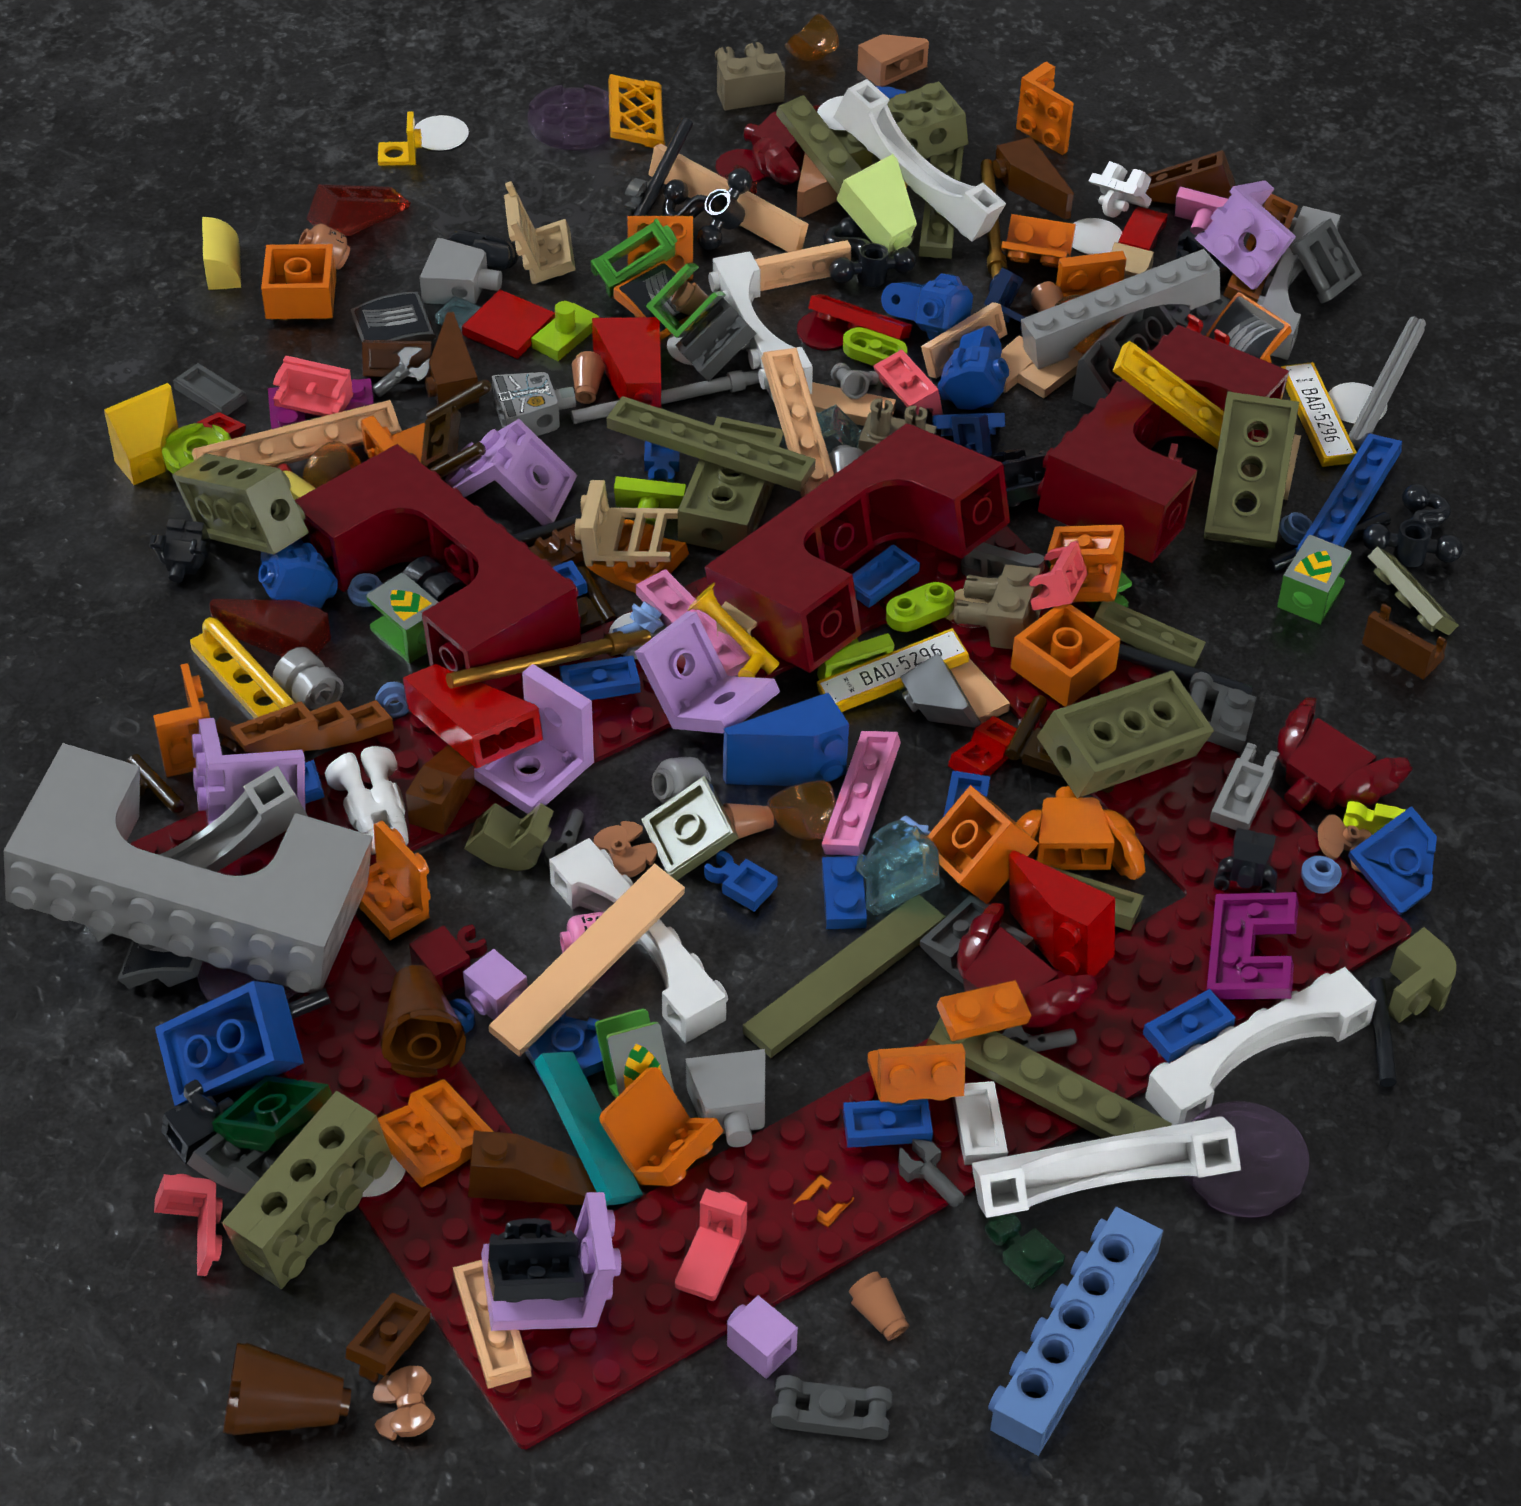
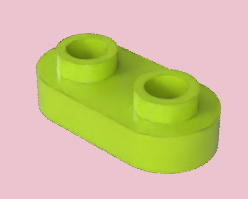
(870, 345)
(923, 606)

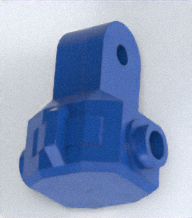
(932, 306)
(975, 371)
(298, 575)

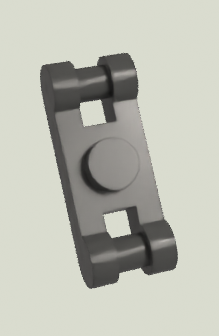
(990, 561)
(831, 1408)

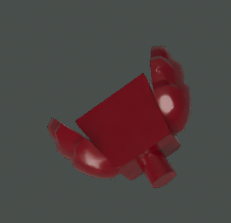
(775, 149)
(1330, 766)
(994, 957)

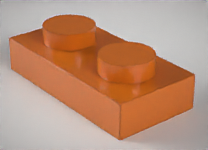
(983, 1010)

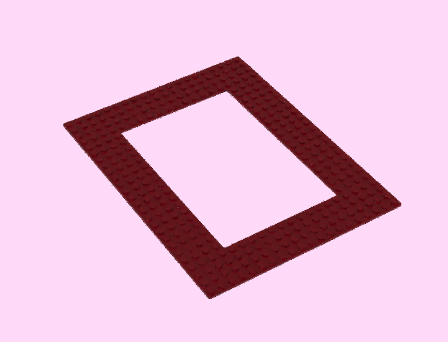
(784, 1246)

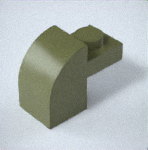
(508, 840)
(1426, 973)

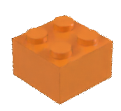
(299, 281)
(1065, 653)
(977, 843)

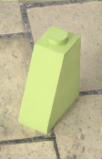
(880, 204)

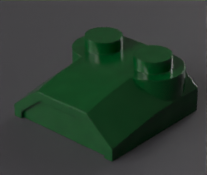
(271, 1112)

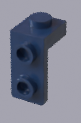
(1003, 291)
(972, 432)

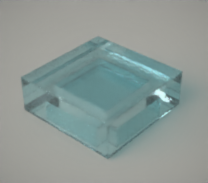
(462, 309)

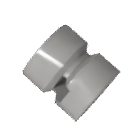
(307, 679)

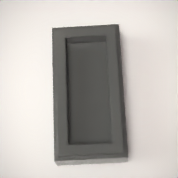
(210, 390)

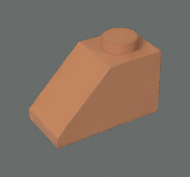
(891, 58)
(813, 190)

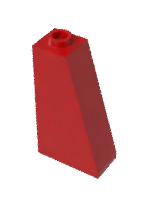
(631, 356)
(473, 717)

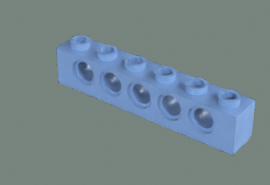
(1033, 1420)

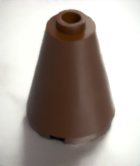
(420, 1025)
(280, 1394)

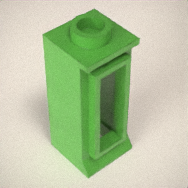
(664, 251)

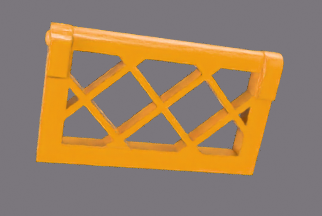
(636, 89)

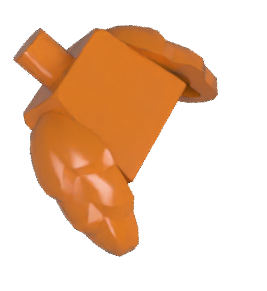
(1083, 836)

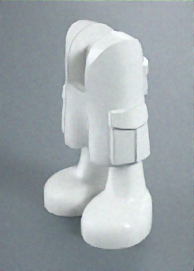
(368, 806)

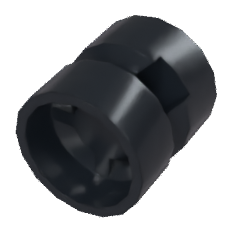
(433, 578)

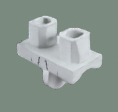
(1118, 193)

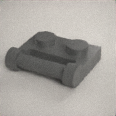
(1332, 256)
(1230, 711)

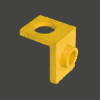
(409, 148)

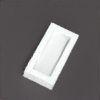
(980, 1123)

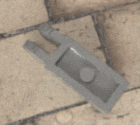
(1244, 790)

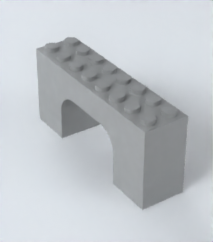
(270, 924)

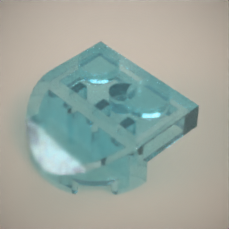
(898, 866)

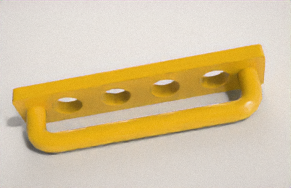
(218, 640)

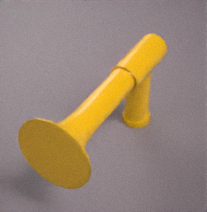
(759, 655)

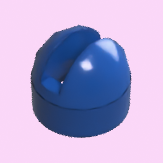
(465, 1007)

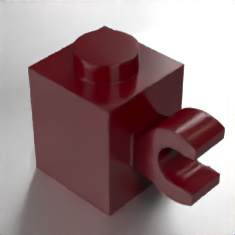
(446, 955)

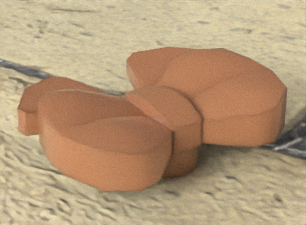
(1335, 837)
(616, 843)
(405, 1389)

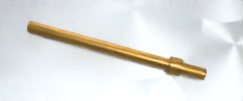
(996, 259)
(612, 644)

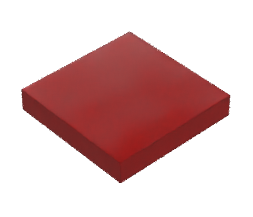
(507, 323)

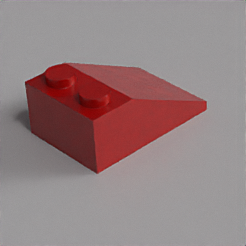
(1063, 915)

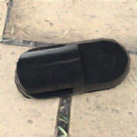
(499, 251)

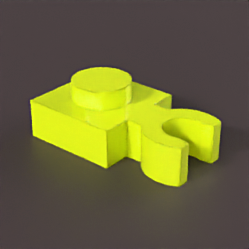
(1368, 819)

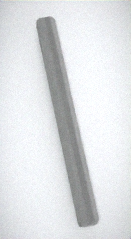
(1387, 381)

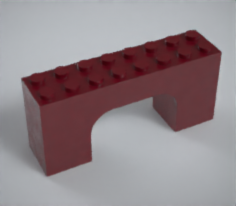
(1107, 464)
(402, 511)
(794, 565)

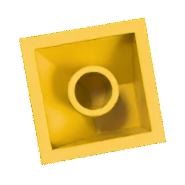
(140, 431)

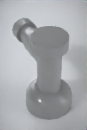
(853, 382)

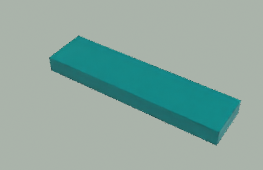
(581, 1119)

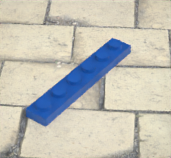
(1355, 490)

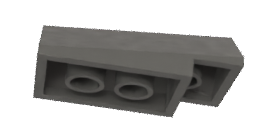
(1096, 366)

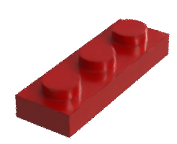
(856, 316)

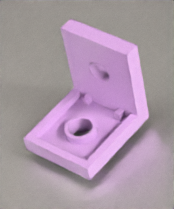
(1233, 221)
(510, 461)
(703, 694)
(561, 754)
(221, 777)
(598, 1265)

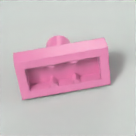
(1197, 207)

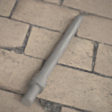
(733, 381)

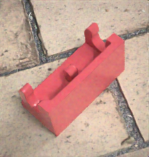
(909, 382)
(312, 387)
(1064, 579)

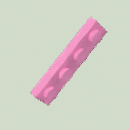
(673, 600)
(861, 793)

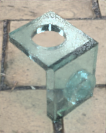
(832, 422)

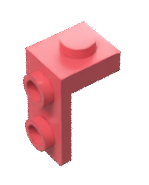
(194, 1197)
(714, 1245)

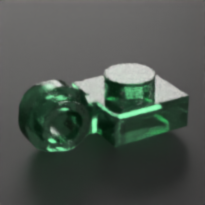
(1028, 1256)

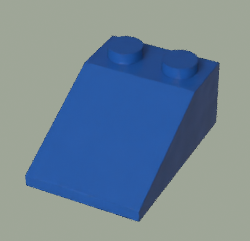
(788, 745)
(230, 1041)

